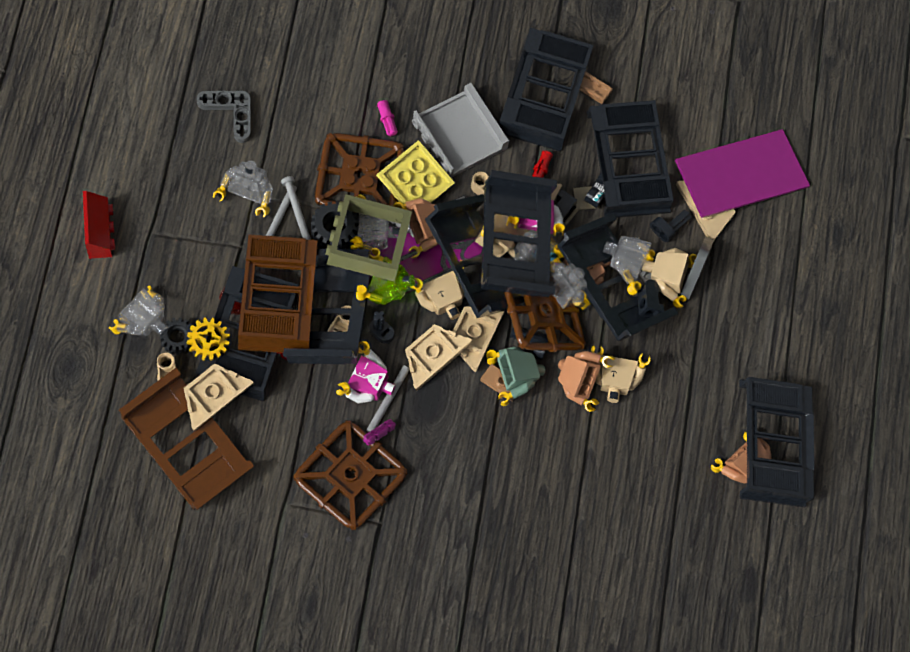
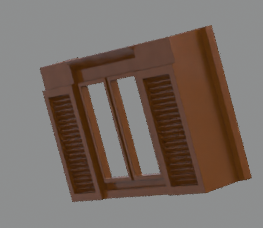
(271, 327)
(157, 409)

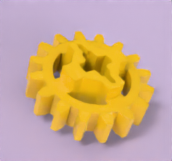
(200, 337)

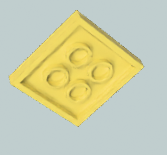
(415, 176)

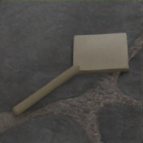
(579, 194)

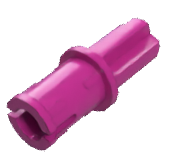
(387, 118)

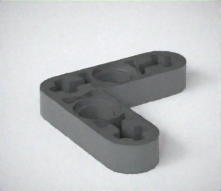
(237, 107)
(697, 267)

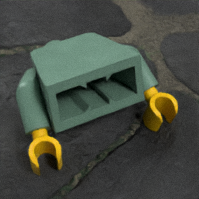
(518, 371)

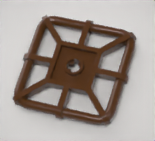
(351, 165)
(548, 321)
(350, 487)

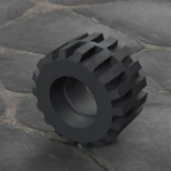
(326, 215)

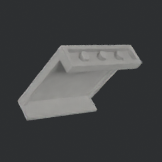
(461, 131)

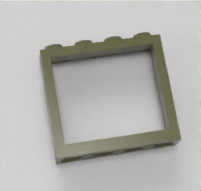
(360, 263)

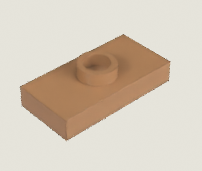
(595, 88)
(494, 379)

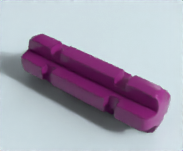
(379, 432)

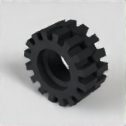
(172, 346)

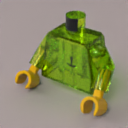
(382, 290)

